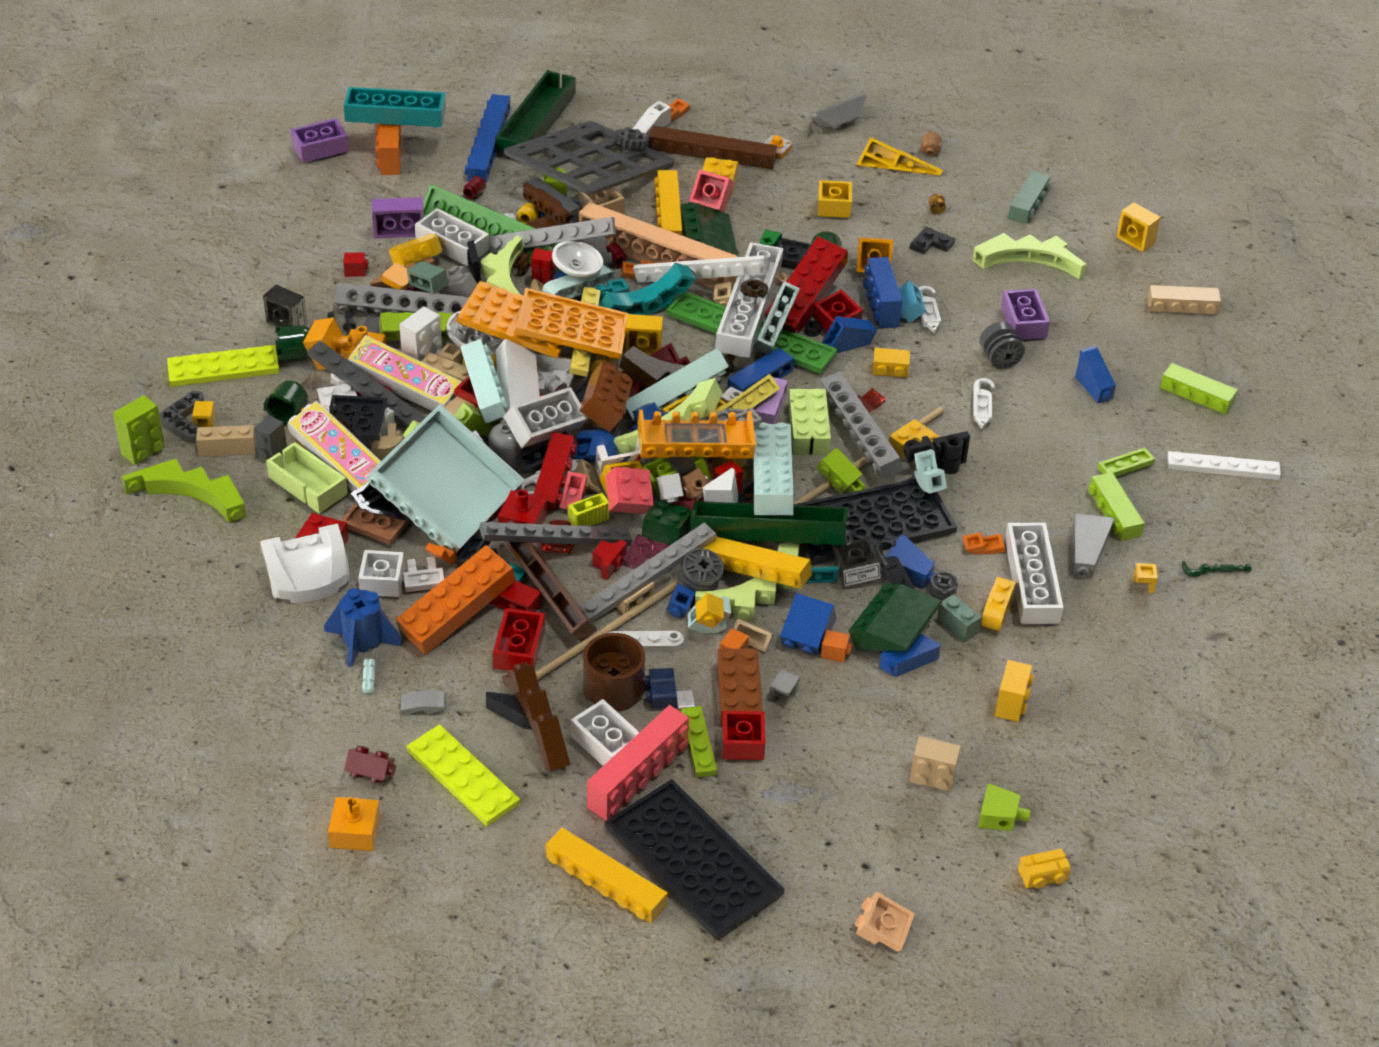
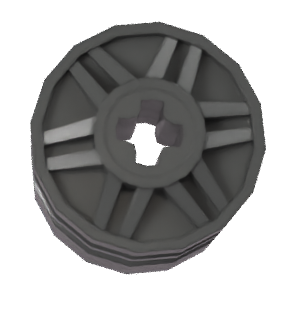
(1002, 345)
(701, 570)

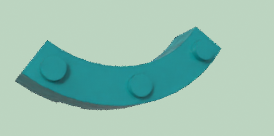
(653, 297)

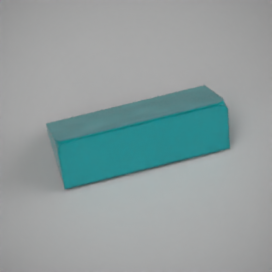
(823, 575)

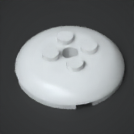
(462, 335)

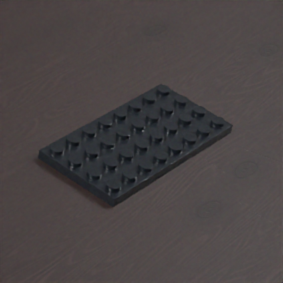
(887, 513)
(694, 858)

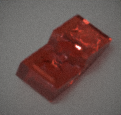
(872, 400)

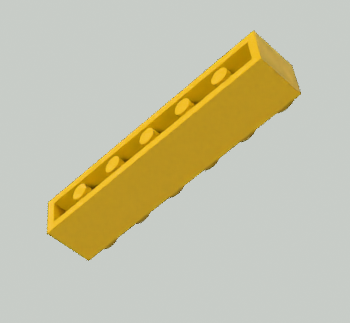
(668, 201)
(762, 562)
(606, 875)

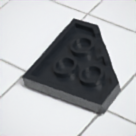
(360, 414)

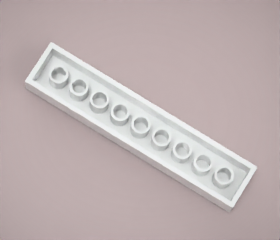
(745, 314)

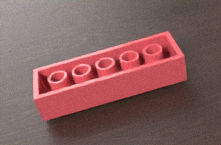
(637, 763)

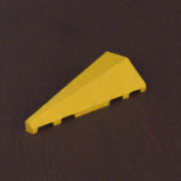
(886, 157)

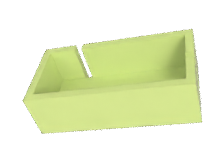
(809, 421)
(307, 477)

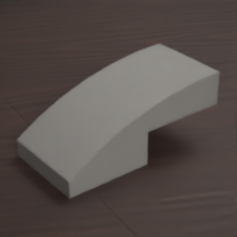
(427, 701)

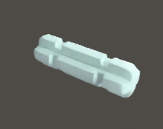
(368, 676)

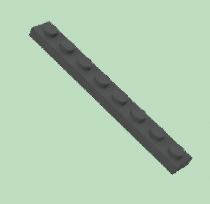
(362, 382)
(553, 533)

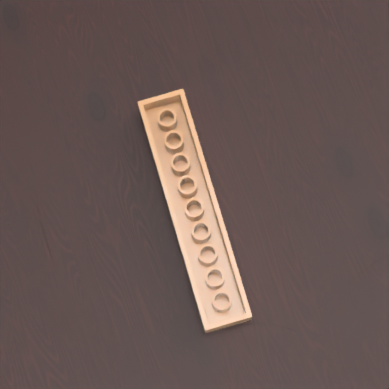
(655, 244)

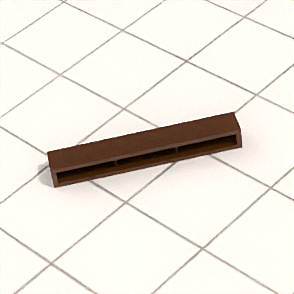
(712, 146)
(552, 589)

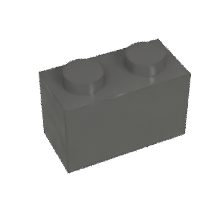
(270, 437)

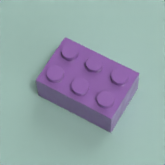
(319, 140)
(396, 216)
(1025, 313)

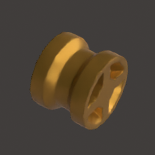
(937, 204)

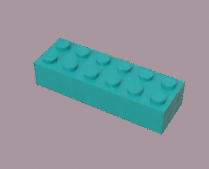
(395, 107)

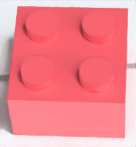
(711, 190)
(629, 490)

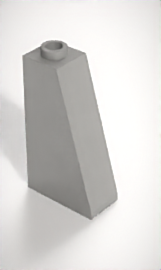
(1088, 542)

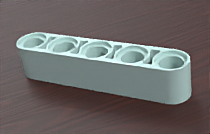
(572, 286)

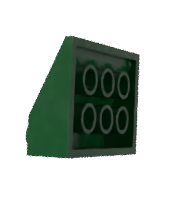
(708, 226)
(893, 619)

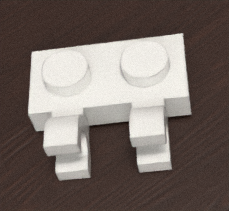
(422, 579)

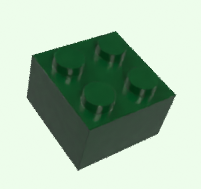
(666, 522)

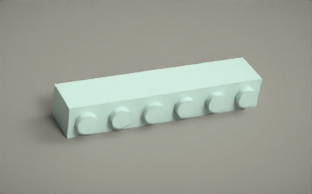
(484, 380)
(679, 382)

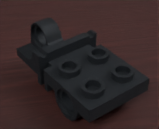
(949, 450)

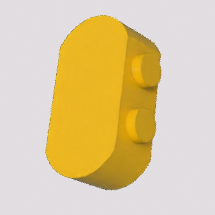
(416, 250)
(998, 603)

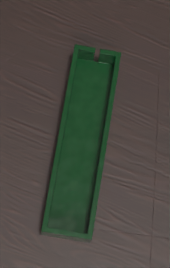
(537, 111)
(806, 525)

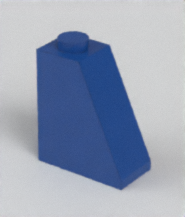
(849, 333)
(1095, 375)
(915, 562)
(921, 652)

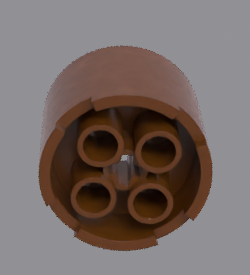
(614, 670)

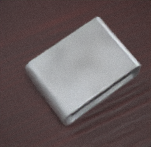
(684, 699)

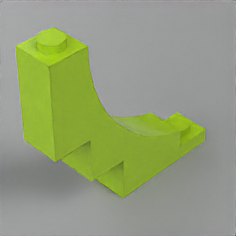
(170, 479)

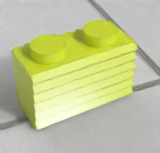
(589, 511)

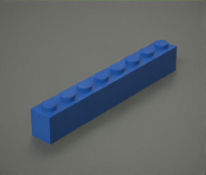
(484, 150)

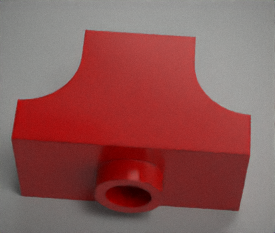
(609, 557)

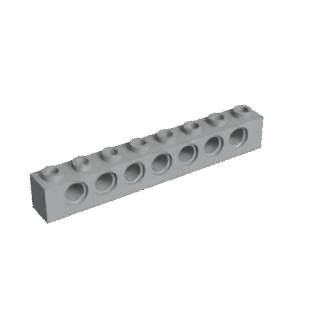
(347, 291)
(861, 426)

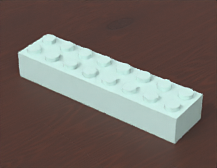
(773, 470)

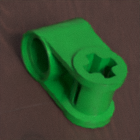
(770, 238)

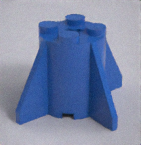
(361, 623)

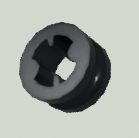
(812, 328)

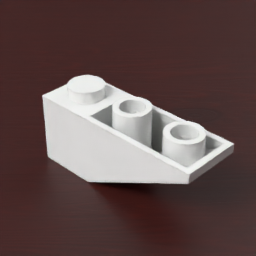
(656, 115)

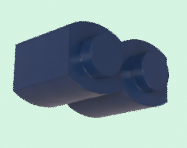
(661, 688)

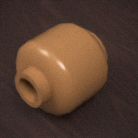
(931, 144)

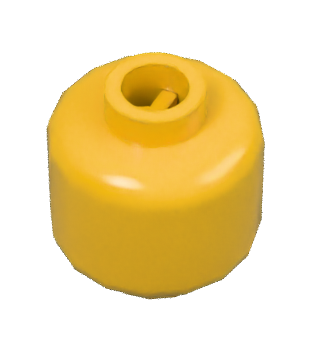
(527, 213)

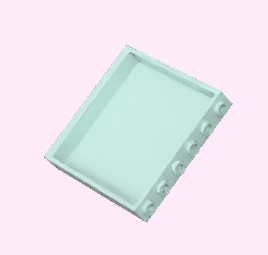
(445, 479)

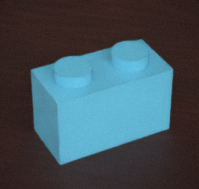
(913, 303)

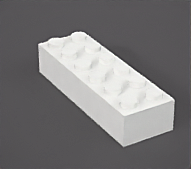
(1035, 573)

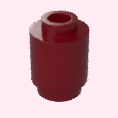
(474, 187)
(617, 253)

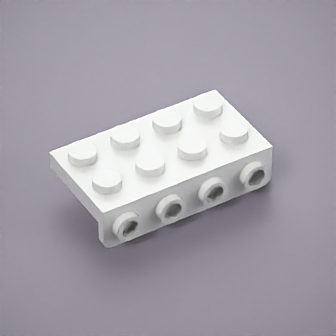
(549, 366)

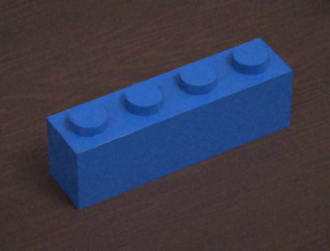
(775, 363)

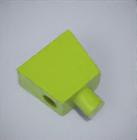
(1001, 809)

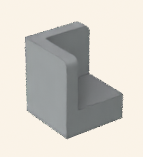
(784, 683)

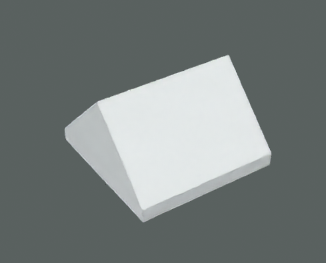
(722, 488)

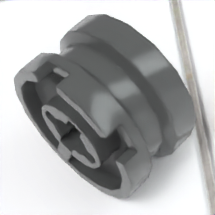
(943, 585)

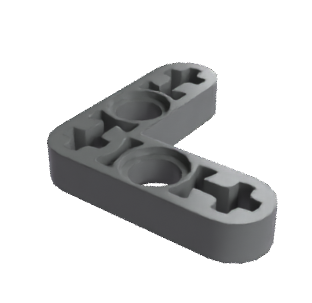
(179, 416)

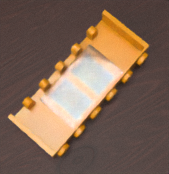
(696, 437)

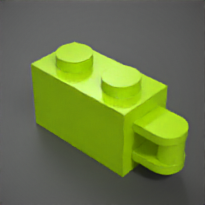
(841, 472)

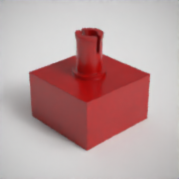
(523, 508)

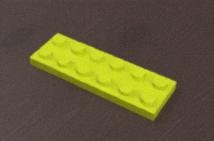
(222, 365)
(463, 775)

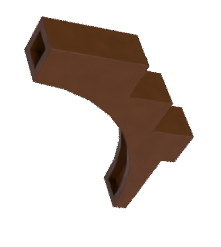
(545, 726)

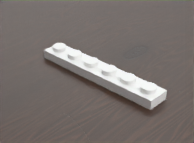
(1223, 465)

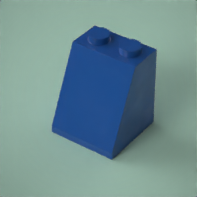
(807, 624)

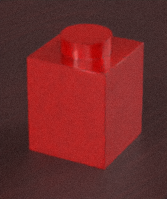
(355, 264)

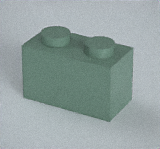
(427, 277)
(959, 618)

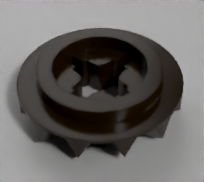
(754, 288)

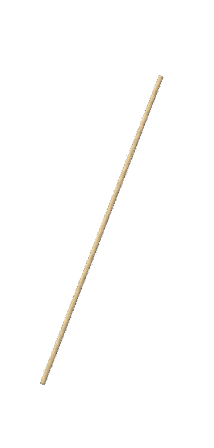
(671, 587)

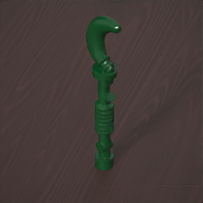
(1222, 568)

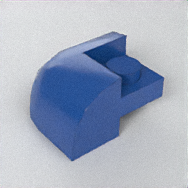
(590, 439)

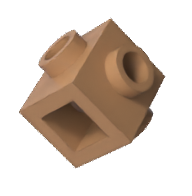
(693, 483)

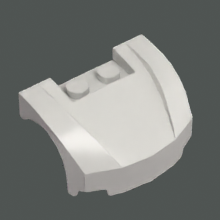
(307, 566)

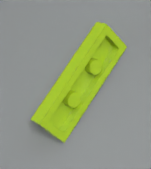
(1127, 462)

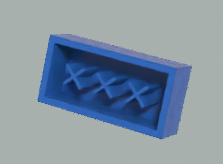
(883, 292)

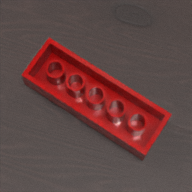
(814, 278)

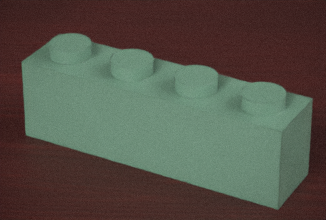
(1029, 197)
(776, 318)

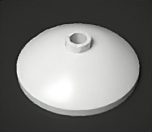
(577, 259)

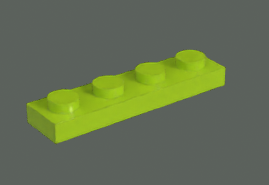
(699, 743)

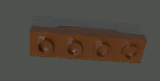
(551, 202)

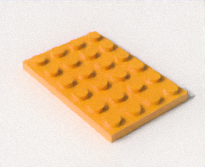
(497, 313)
(572, 323)

